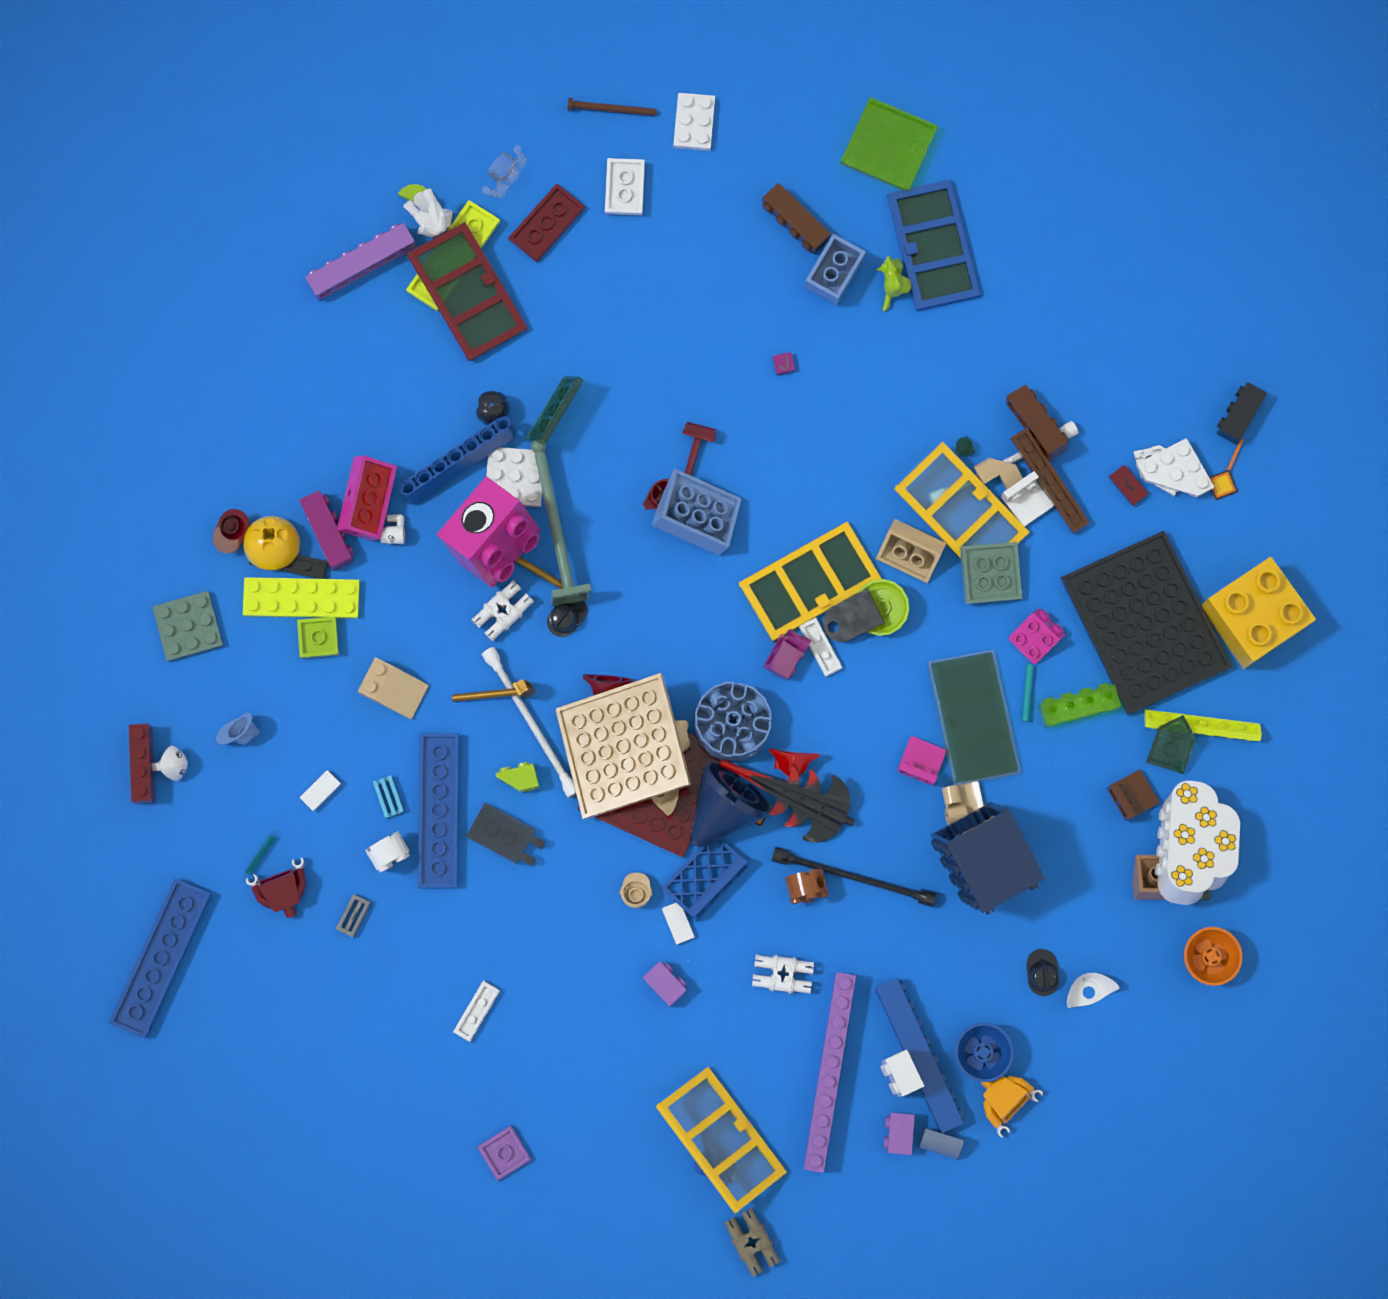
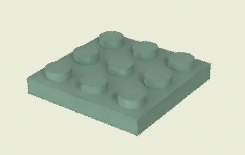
(991, 572)
(187, 626)

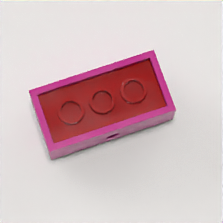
(367, 498)

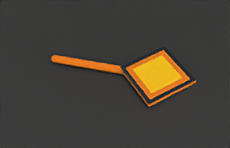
(1223, 481)

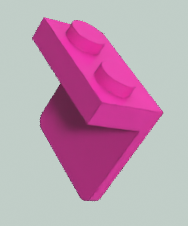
(1037, 635)

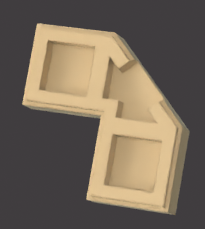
(992, 468)

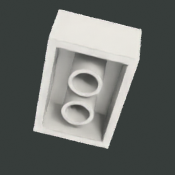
(901, 1073)

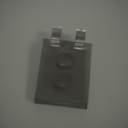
(504, 835)

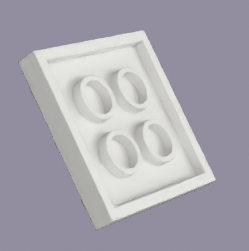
(517, 474)

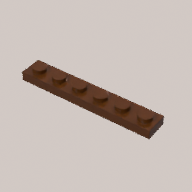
(1049, 480)

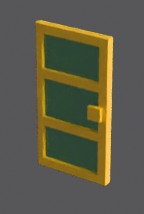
(809, 581)

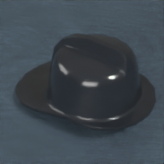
(566, 618)
(1042, 972)

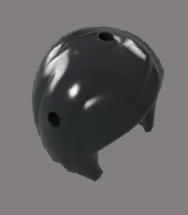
(488, 413)

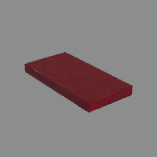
(546, 223)

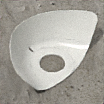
(1100, 983)

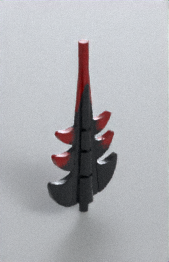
(826, 810)

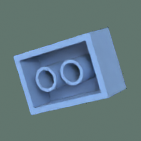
(835, 269)

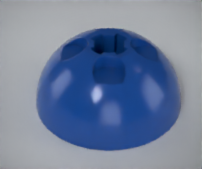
(995, 1052)

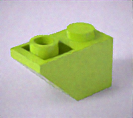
(520, 778)

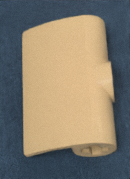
(961, 800)

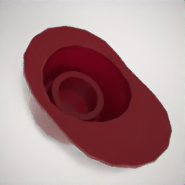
(230, 530)

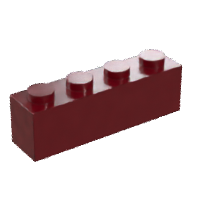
(140, 764)

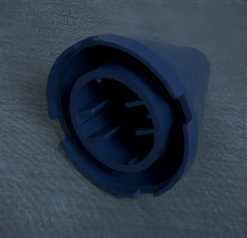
(724, 805)

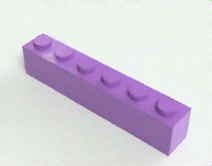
(361, 261)

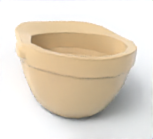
(636, 890)

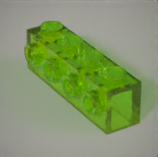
(1080, 705)

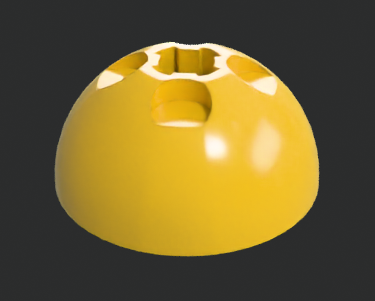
(276, 550)

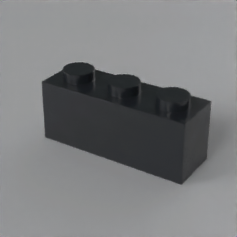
(1240, 412)

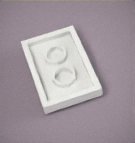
(694, 121)
(624, 186)

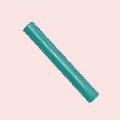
(1027, 693)

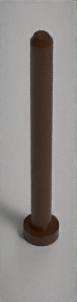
(610, 108)

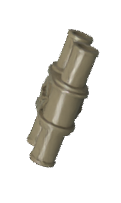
(747, 1253)

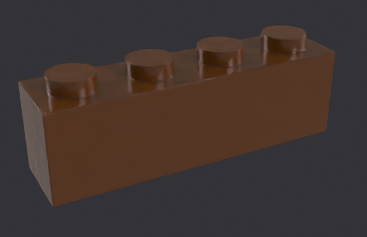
(795, 219)
(1035, 418)

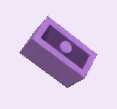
(665, 983)
(900, 1133)

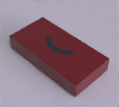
(1128, 485)

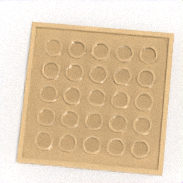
(623, 746)

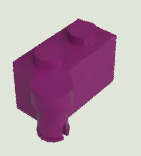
(786, 654)

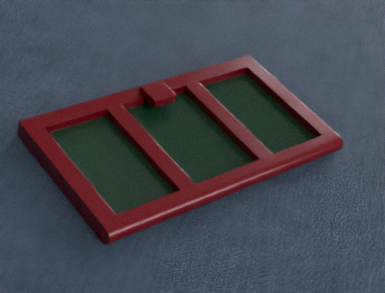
(467, 291)

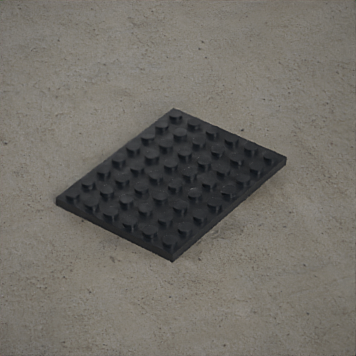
(1145, 622)

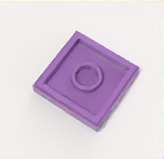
(504, 1153)

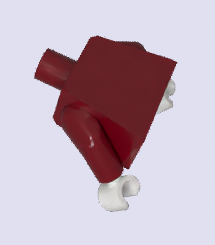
(281, 890)

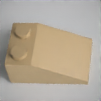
(392, 688)

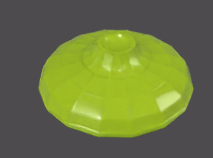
(891, 603)

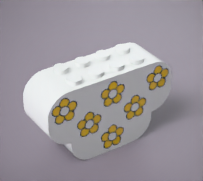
(1195, 843)

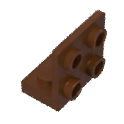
(1132, 795)

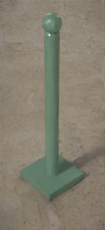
(569, 593)

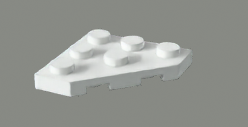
(1176, 470)

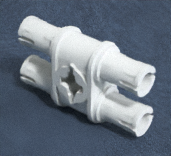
(502, 600)
(791, 966)

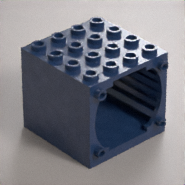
(987, 857)

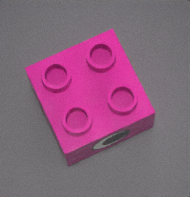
(490, 533)

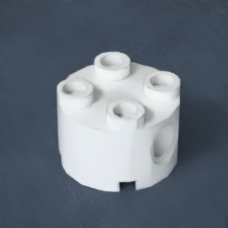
(387, 851)

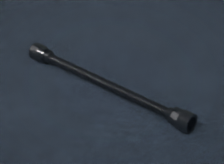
(924, 897)

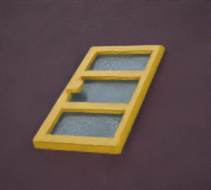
(958, 503)
(721, 1139)

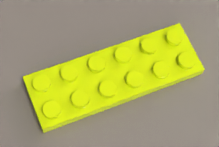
(481, 226)
(301, 598)

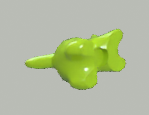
(894, 283)

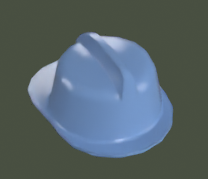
(238, 730)

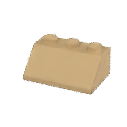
(910, 551)

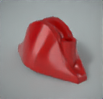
(786, 759)

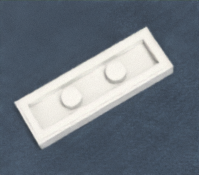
(820, 647)
(476, 1011)

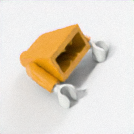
(1005, 1098)

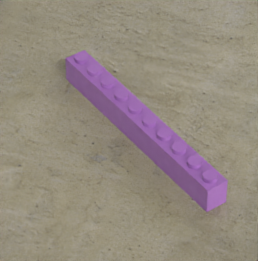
(829, 1072)

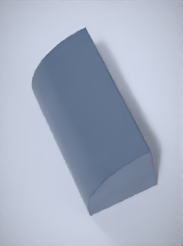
(941, 1143)

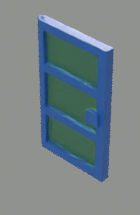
(934, 245)

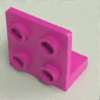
(921, 761)

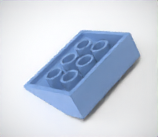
(697, 512)

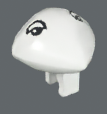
(172, 763)

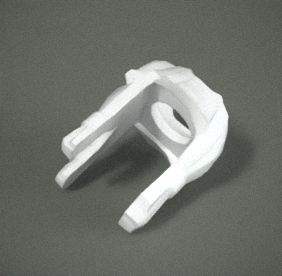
(431, 217)

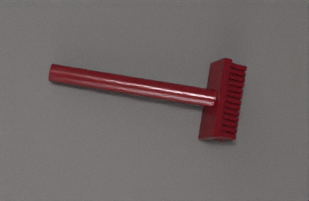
(698, 432)

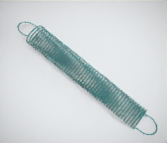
(259, 856)

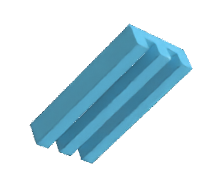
(383, 781)

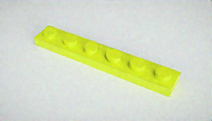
(1207, 725)

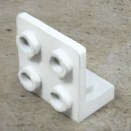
(1027, 499)

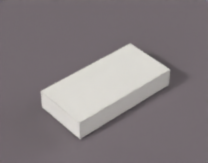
(320, 791)
(678, 923)

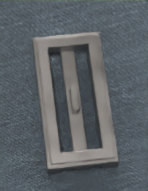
(367, 904)

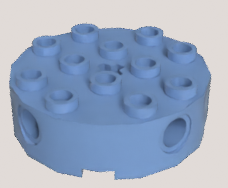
(728, 739)

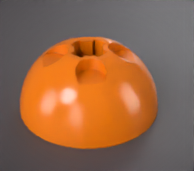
(1223, 958)

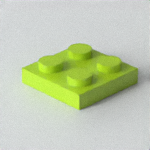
(318, 637)

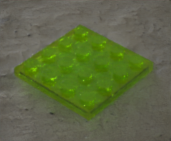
(889, 144)

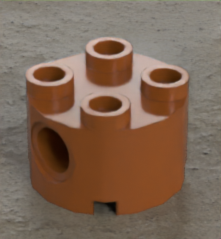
(806, 886)

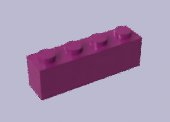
(325, 528)

